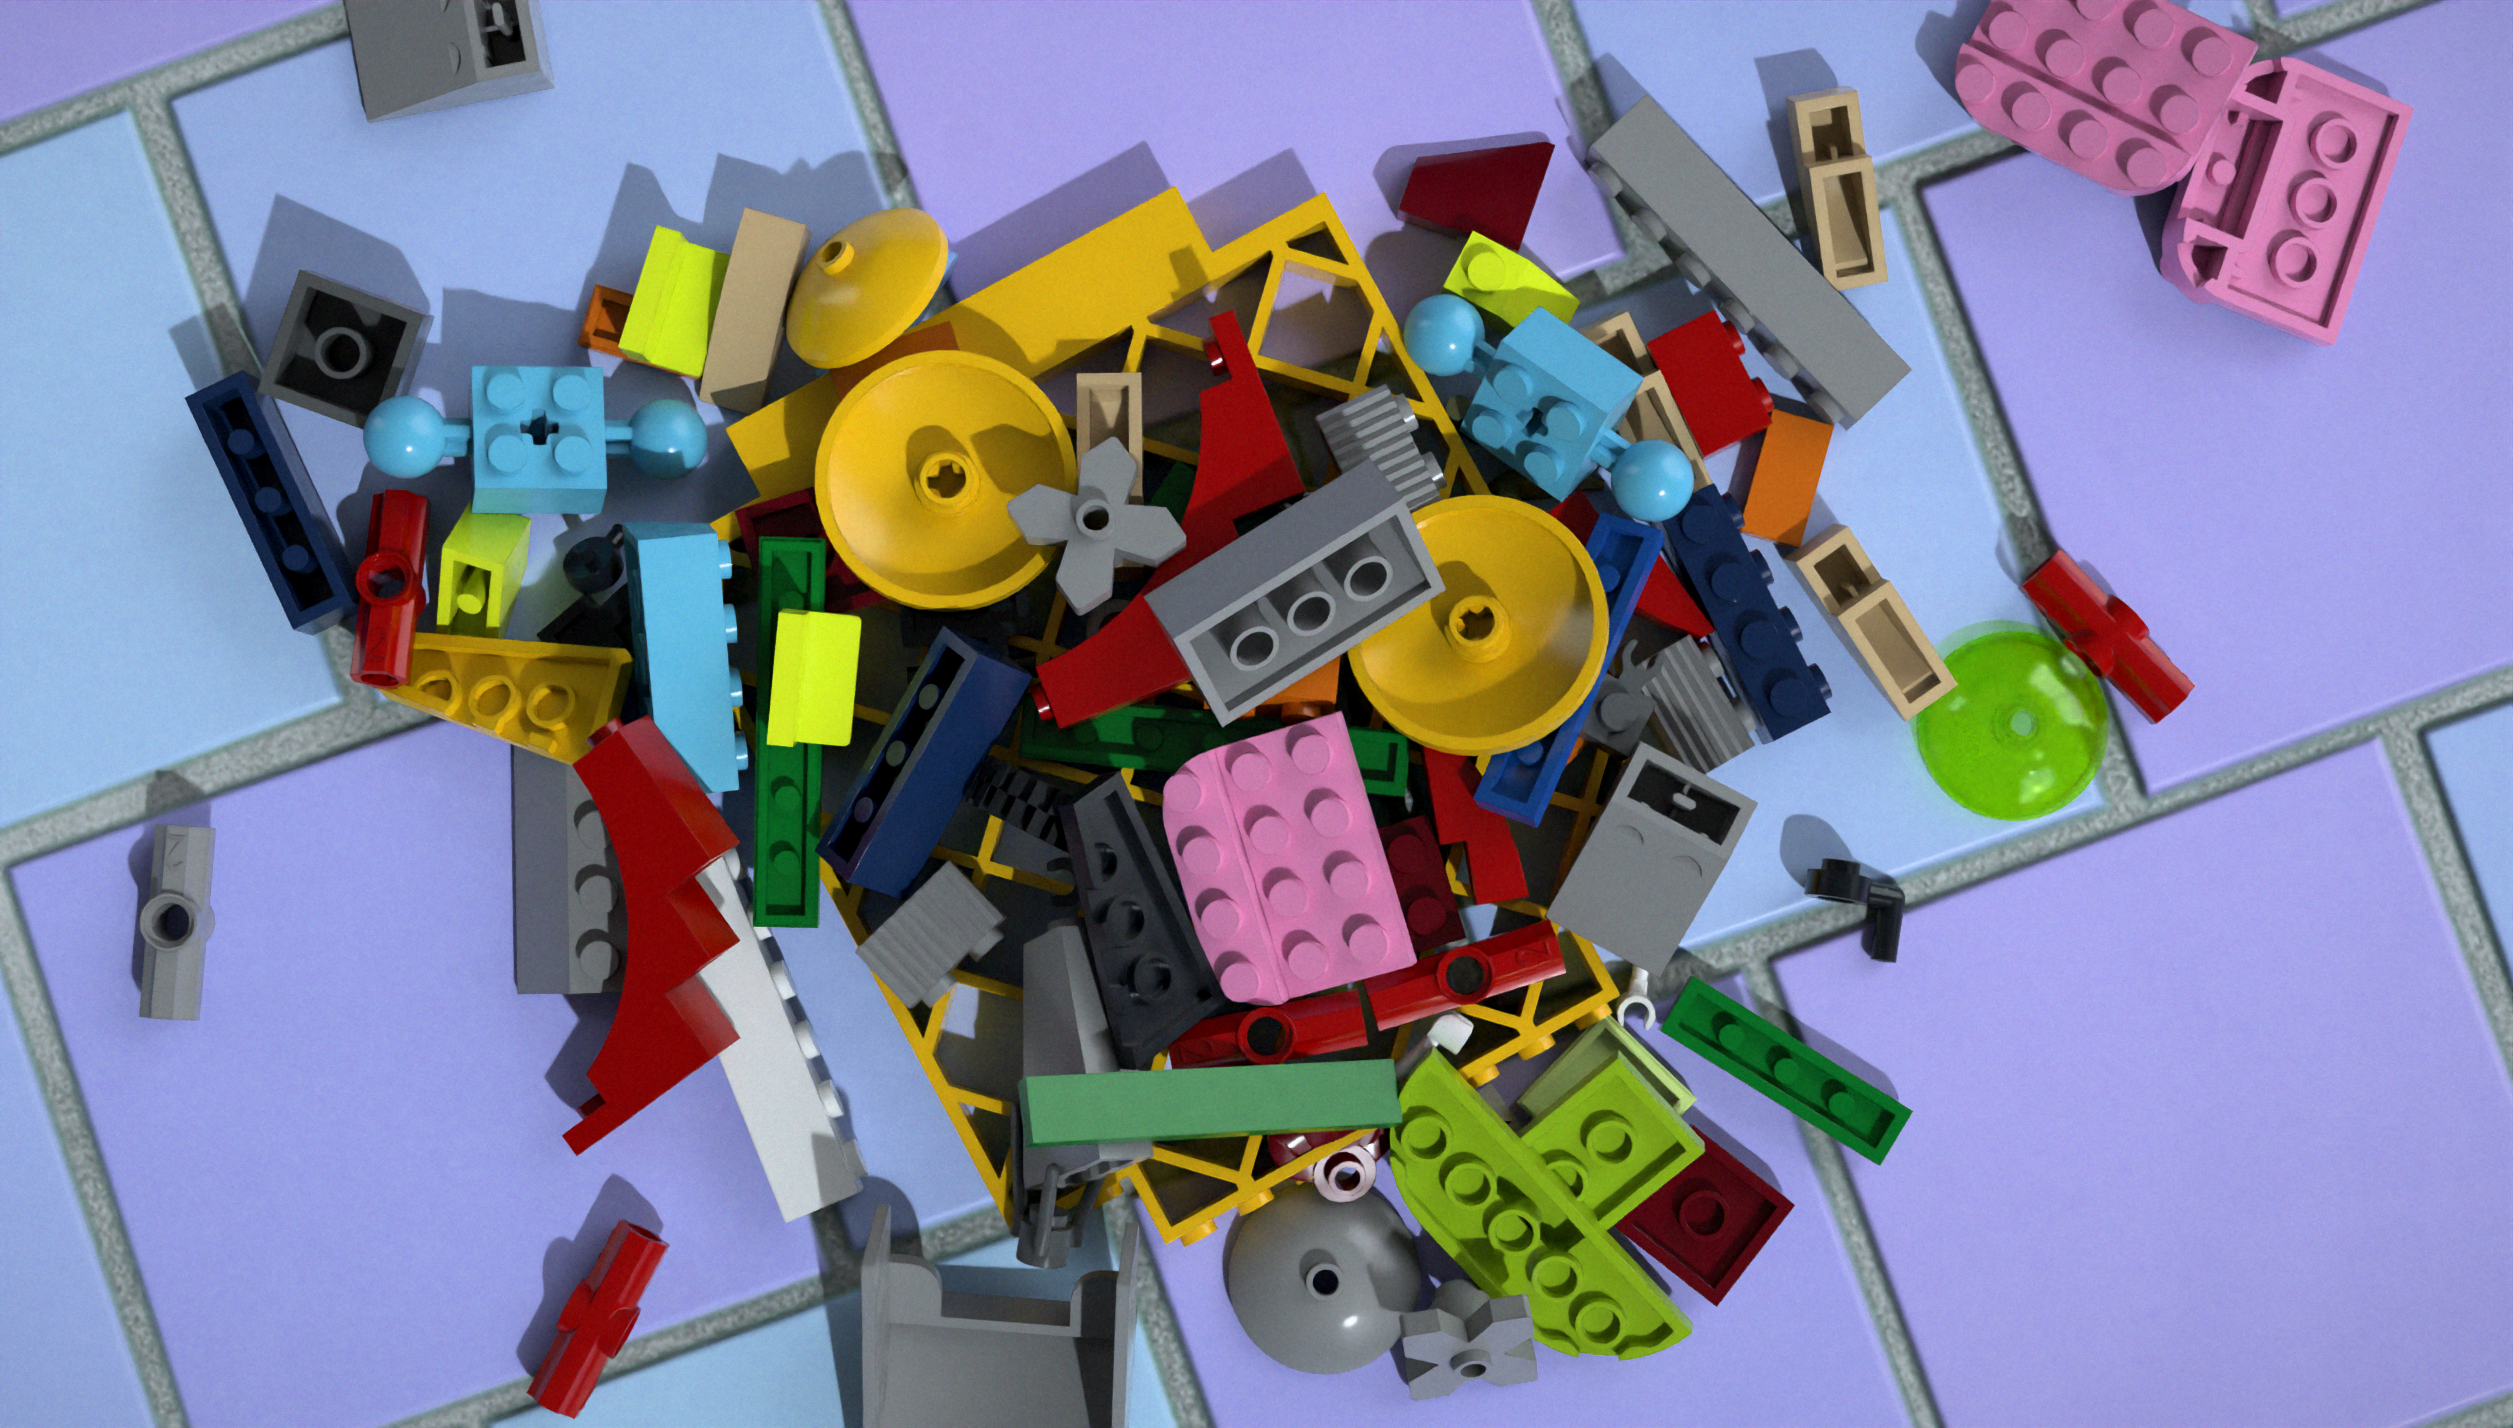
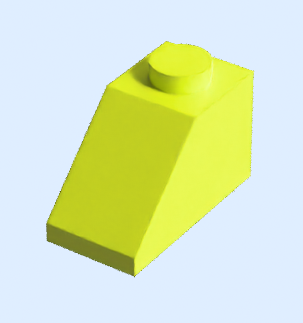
(1505, 285)
(482, 573)

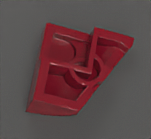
(1477, 192)

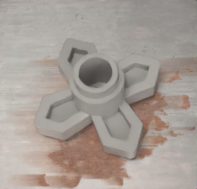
(1065, 520)
(1467, 1340)

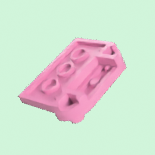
(2102, 85)
(2285, 198)
(1285, 864)

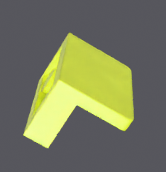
(675, 304)
(814, 678)

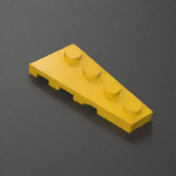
(519, 690)

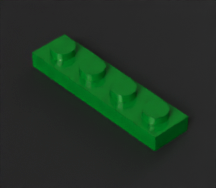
(1785, 1070)

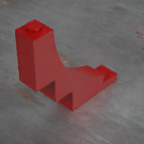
(1238, 477)
(662, 840)

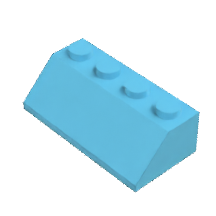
(683, 643)

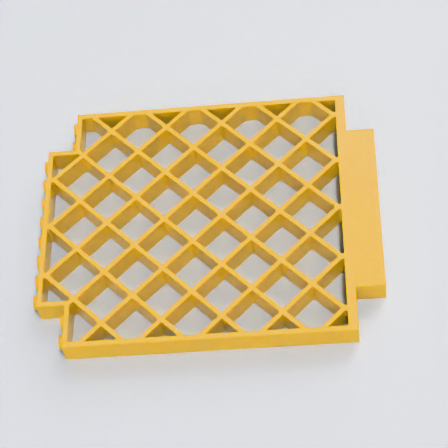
(1042, 325)

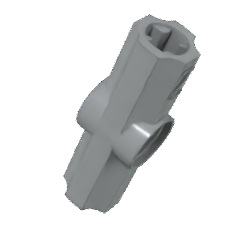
(172, 966)

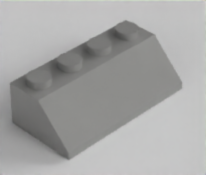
(1296, 591)
(566, 885)

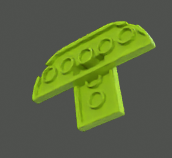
(1538, 1202)

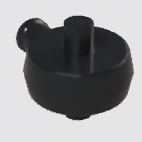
(595, 562)

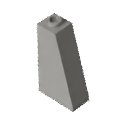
(1069, 1034)

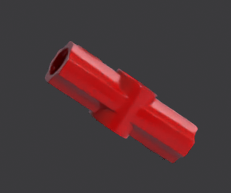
(389, 625)
(2106, 637)
(1505, 964)
(1310, 1026)
(598, 1319)

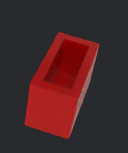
(1711, 383)

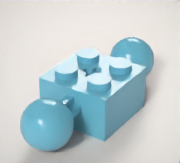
(1550, 405)
(510, 472)

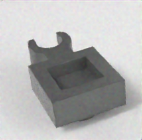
(1620, 707)

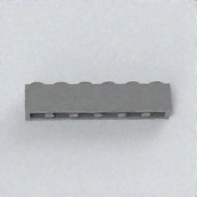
(1745, 264)

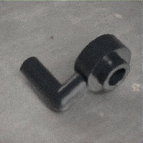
(1841, 883)

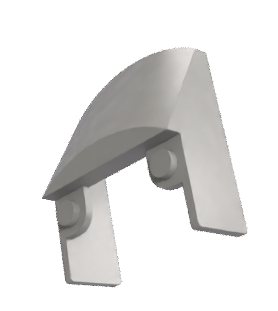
(990, 1357)

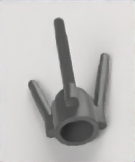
(1044, 1230)

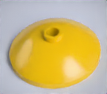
(865, 287)

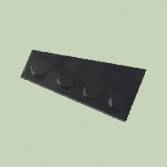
(1138, 930)

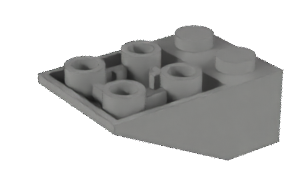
(446, 53)
(1650, 858)

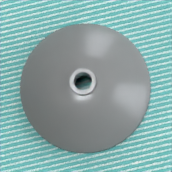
(1275, 1271)

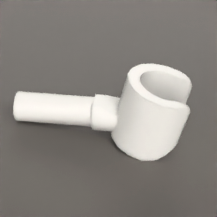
(1636, 993)
(1448, 1030)

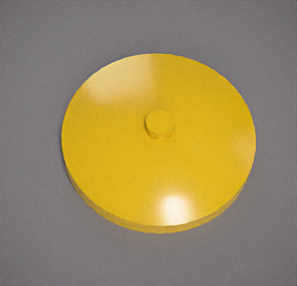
(924, 473)
(1504, 643)

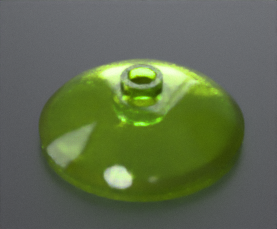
(1970, 735)

